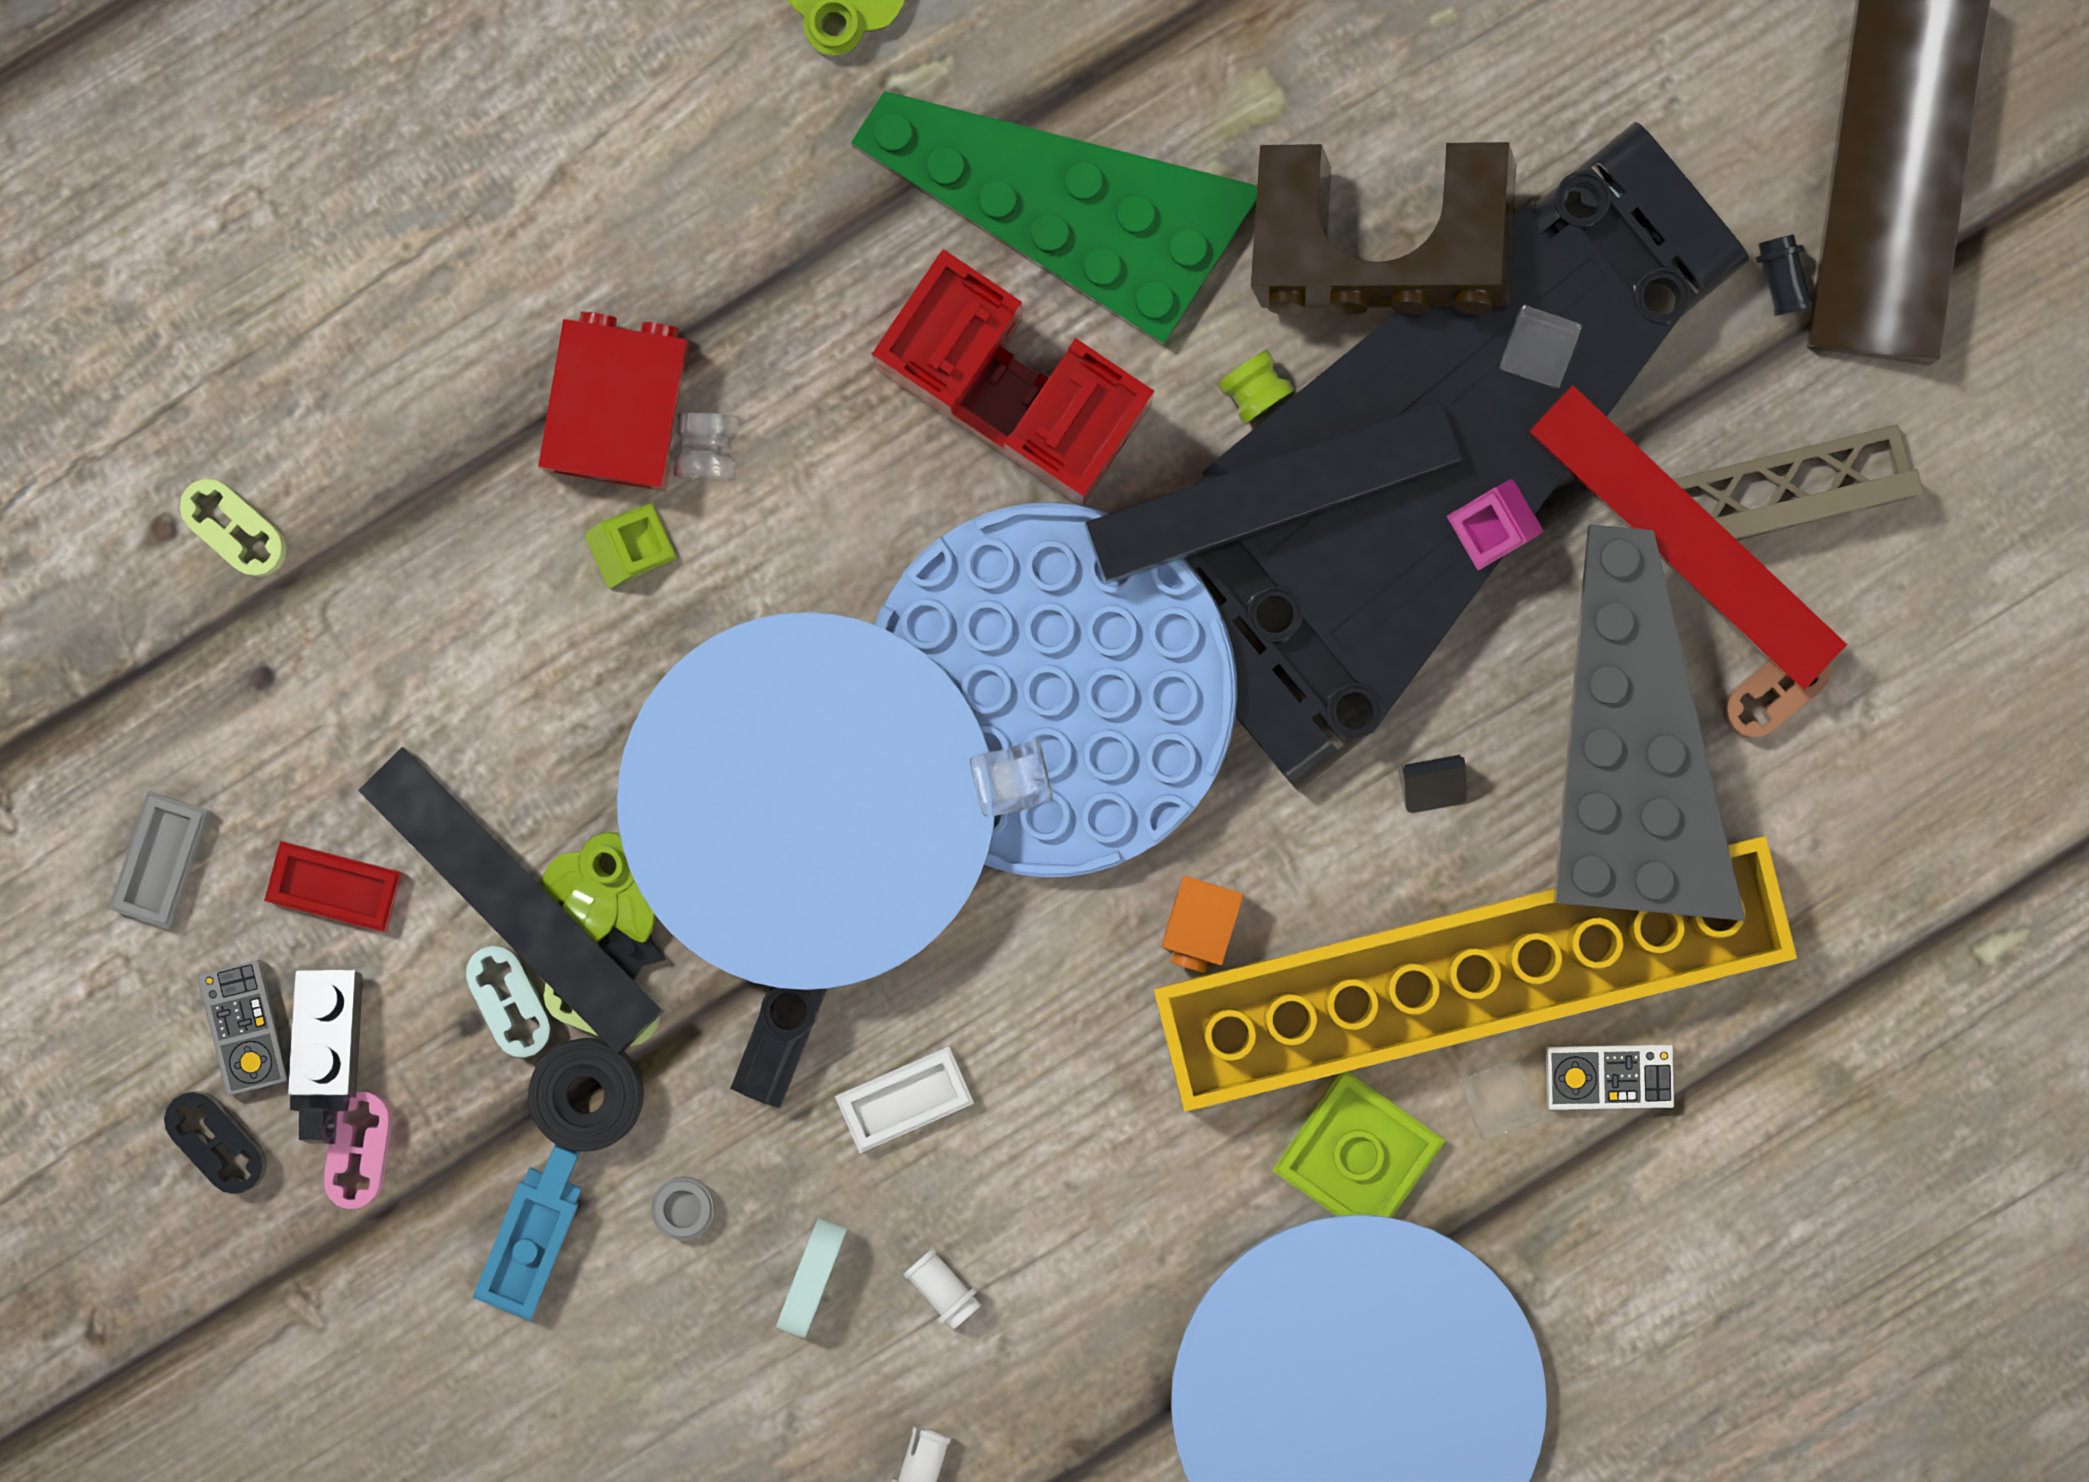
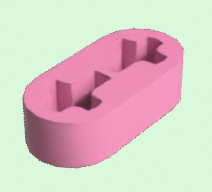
(373, 1152)

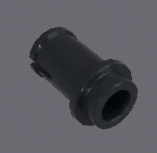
(1785, 274)

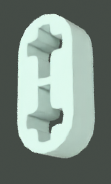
(495, 1008)
(811, 1278)

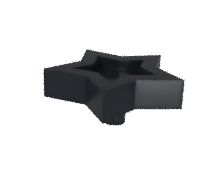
(630, 953)

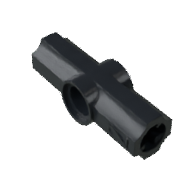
(775, 1050)

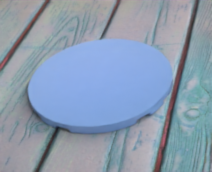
(1113, 679)
(804, 801)
(1358, 1361)

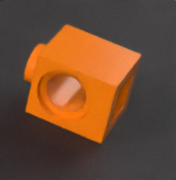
(1201, 923)

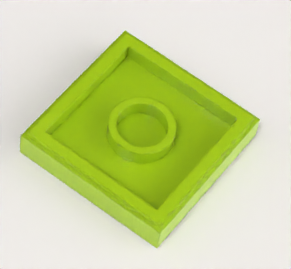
(1357, 1151)

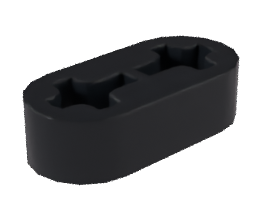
(204, 1152)

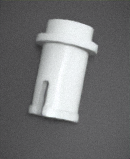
(942, 1289)
(923, 1456)

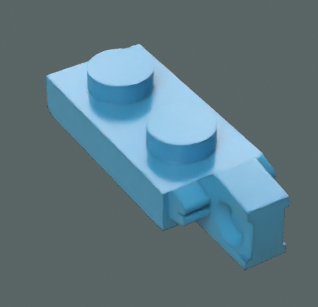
(531, 1237)

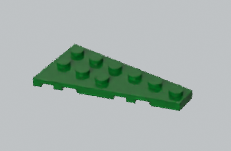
(1093, 216)

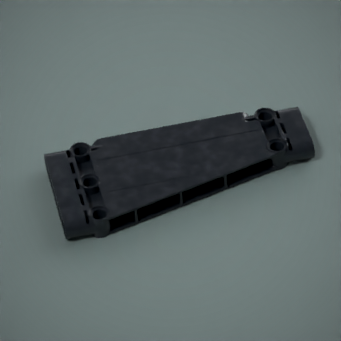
(1387, 572)

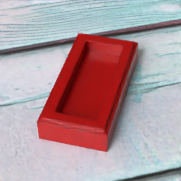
(333, 886)

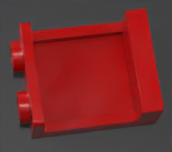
(614, 402)

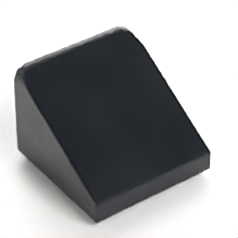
(1433, 783)

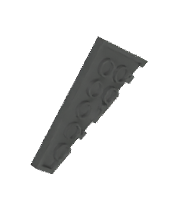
(1637, 779)

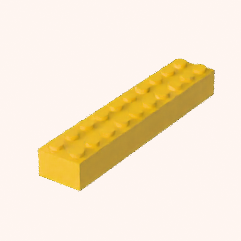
(1452, 983)

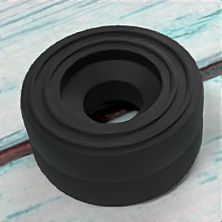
(551, 1104)

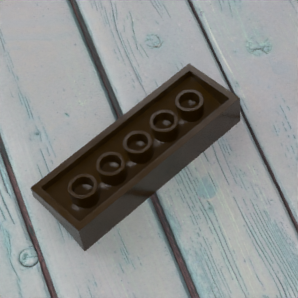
(1898, 178)

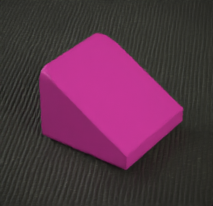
(1495, 524)

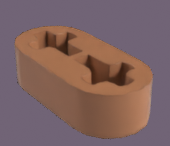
(1778, 710)

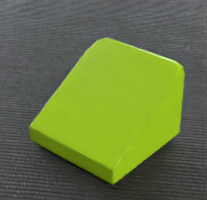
(629, 545)

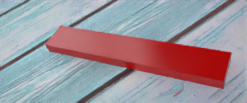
(1688, 538)

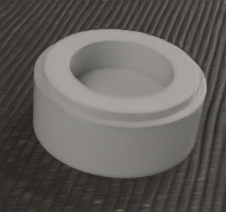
(683, 1208)

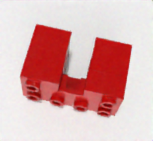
(954, 358)

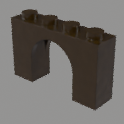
(1458, 265)

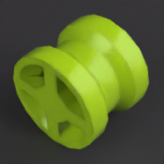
(1255, 387)

